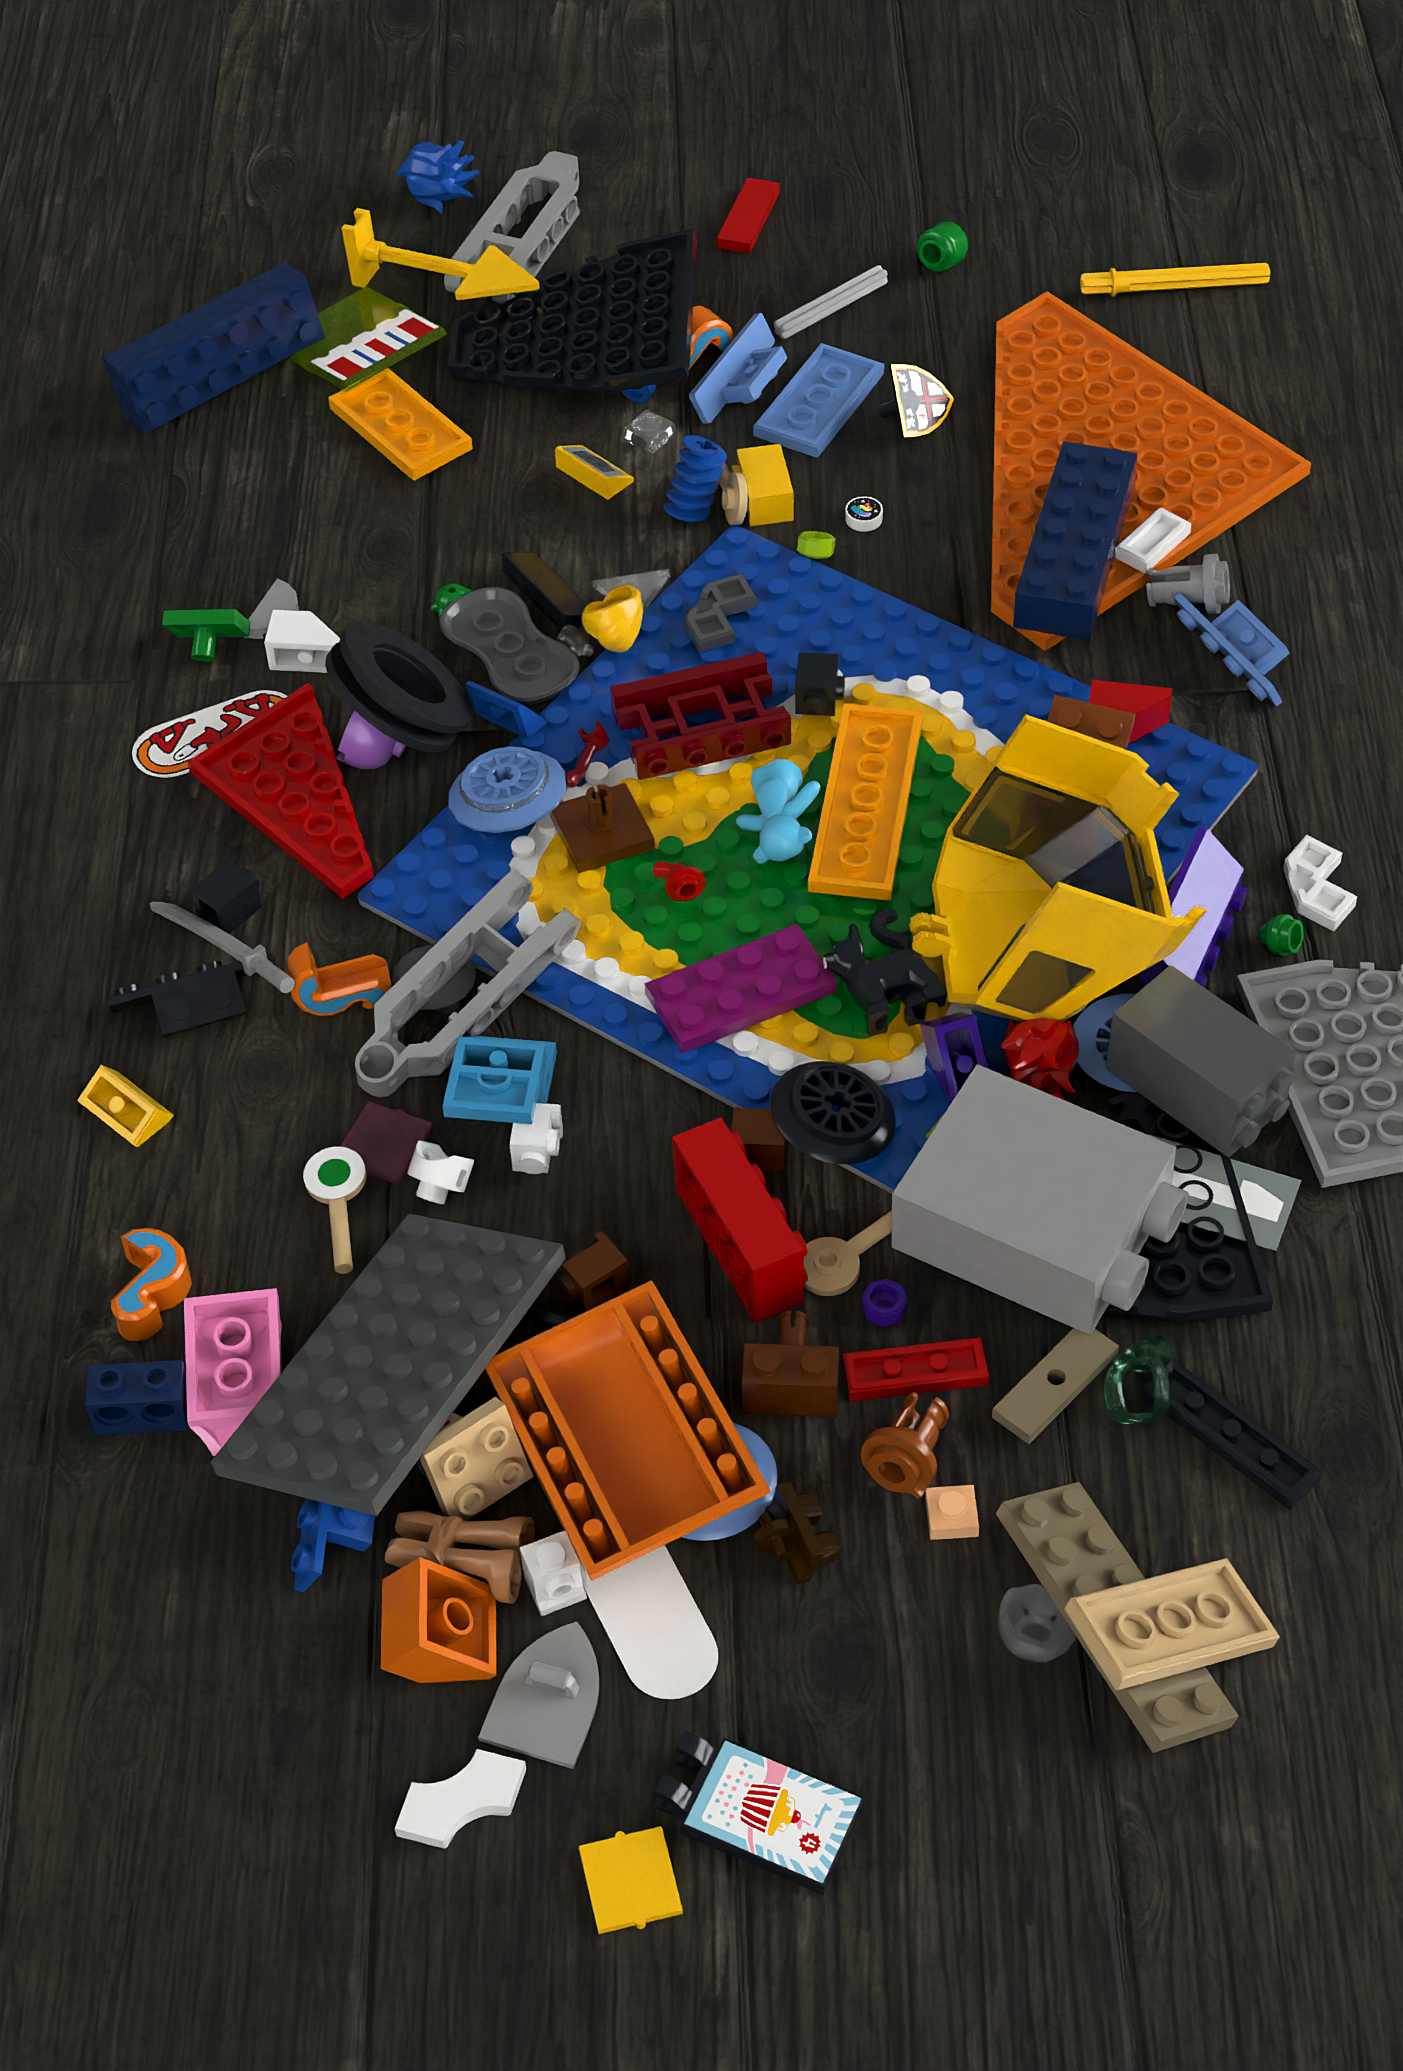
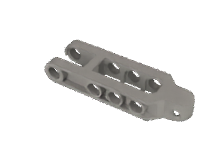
(555, 174)
(387, 1063)

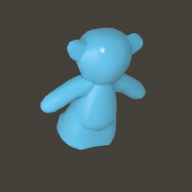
(776, 795)

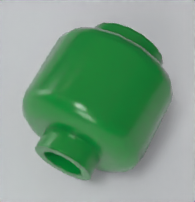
(942, 246)

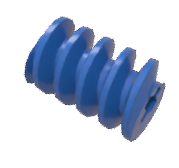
(697, 479)

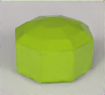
(816, 544)

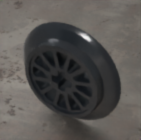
(805, 1097)

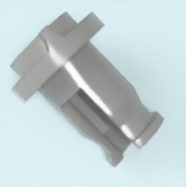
(1197, 583)

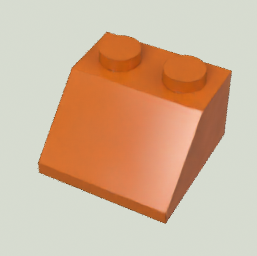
(437, 1624)

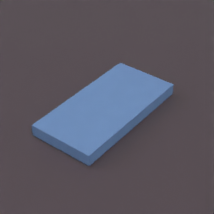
(818, 400)

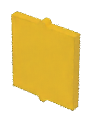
(630, 1880)

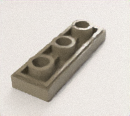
(1070, 1366)

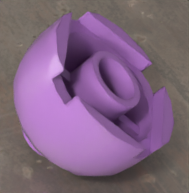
(366, 746)

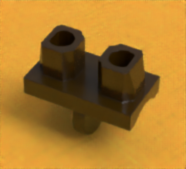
(790, 1533)

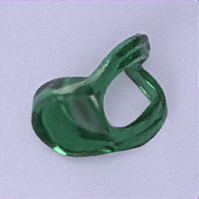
(1145, 1356)

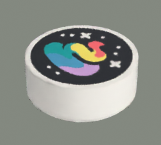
(864, 514)

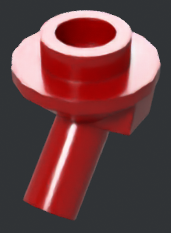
(682, 882)

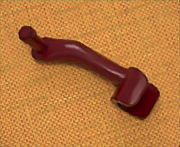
(594, 742)

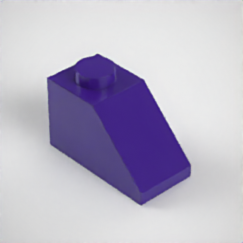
(953, 1050)

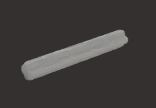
(830, 302)

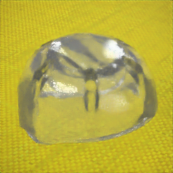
(1033, 1635)

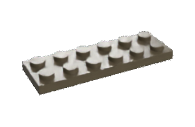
(1079, 1555)

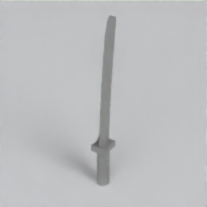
(253, 959)

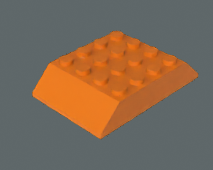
(624, 1430)

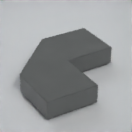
(707, 620)

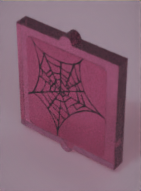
(386, 1140)

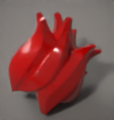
(1041, 1053)

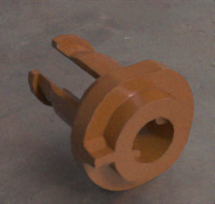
(900, 1455)

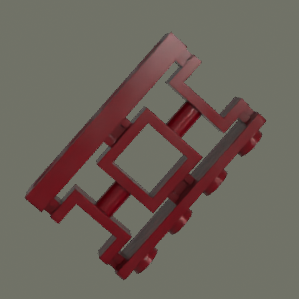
(694, 692)

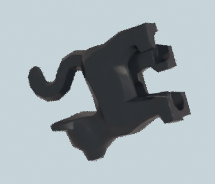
(887, 978)

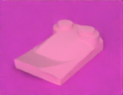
(229, 1359)

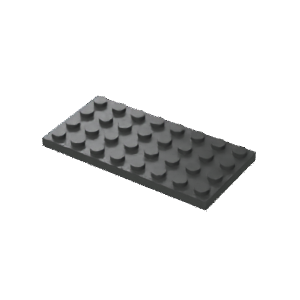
(389, 1363)

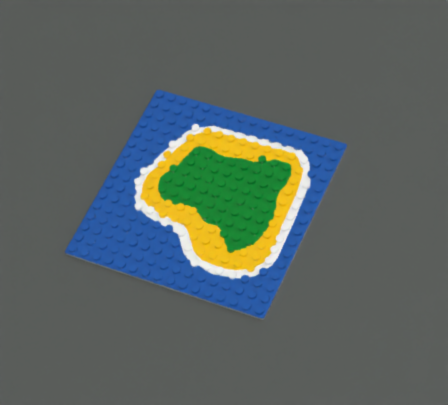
(636, 933)

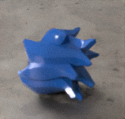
(436, 173)

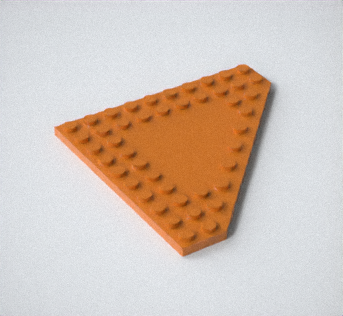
(1084, 385)

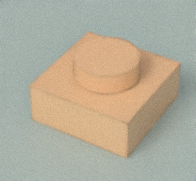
(951, 1512)

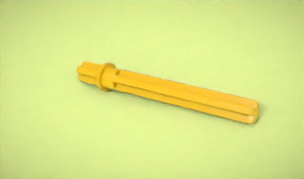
(1174, 278)

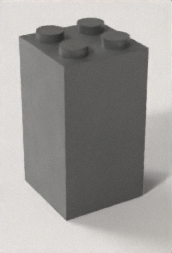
(1201, 1061)

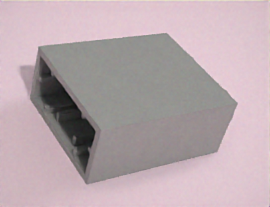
(1037, 1200)

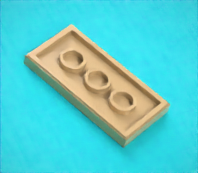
(1171, 1623)

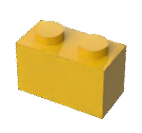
(768, 484)

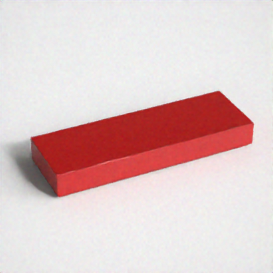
(748, 215)
(915, 1369)

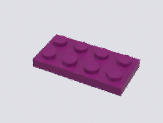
(739, 988)

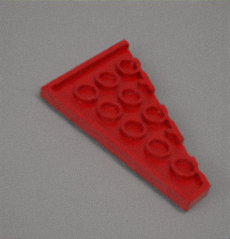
(289, 786)

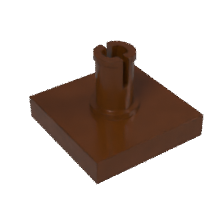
(602, 827)

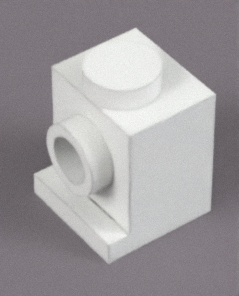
(536, 1142)
(552, 1573)

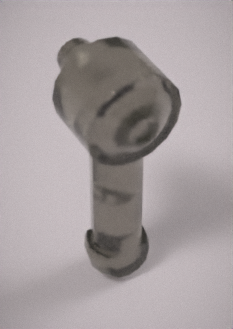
(577, 640)

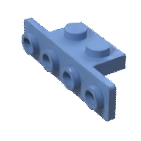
(739, 371)
(1242, 640)

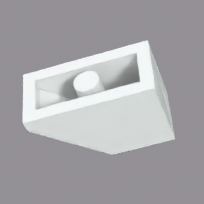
(298, 641)

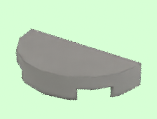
(279, 597)

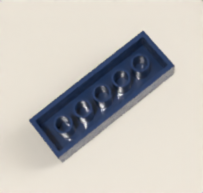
(214, 347)
(1075, 541)

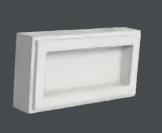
(1152, 540)

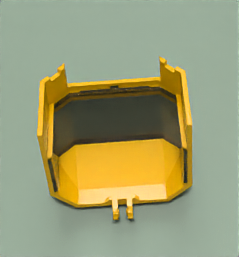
(1052, 879)

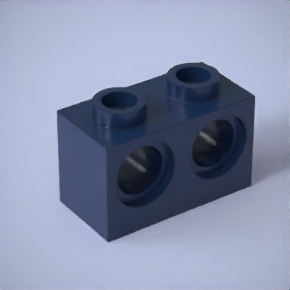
(137, 1397)

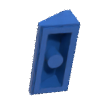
(503, 711)

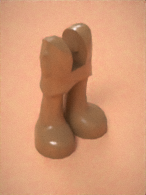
(437, 1536)

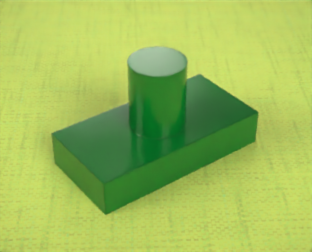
(205, 627)

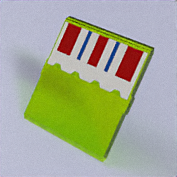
(365, 338)

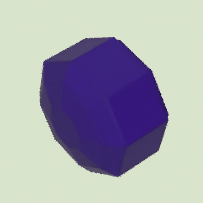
(884, 1302)

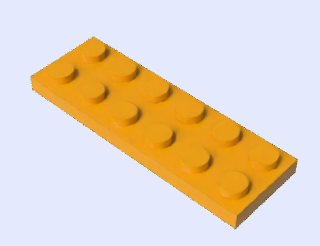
(866, 802)

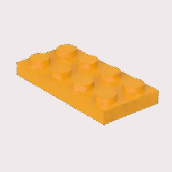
(401, 424)

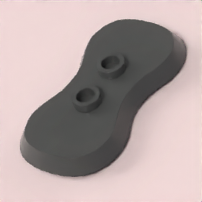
(517, 655)

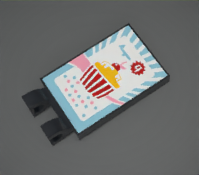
(761, 1810)

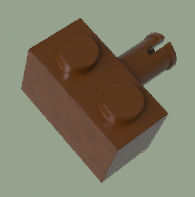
(790, 1374)

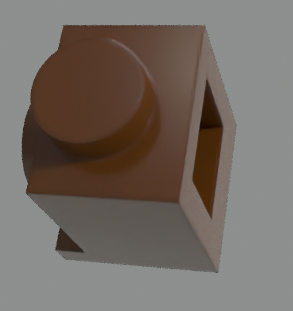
(594, 1274)

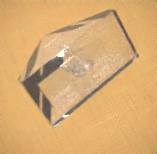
(647, 583)

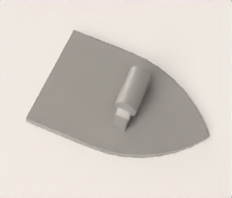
(547, 1698)

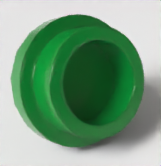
(1282, 935)

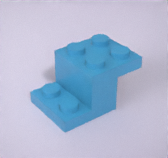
(499, 1079)

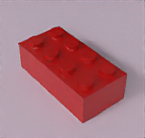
(740, 1219)

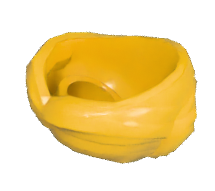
(615, 619)

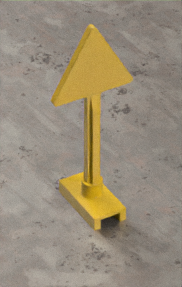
(490, 276)

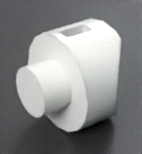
(438, 1172)

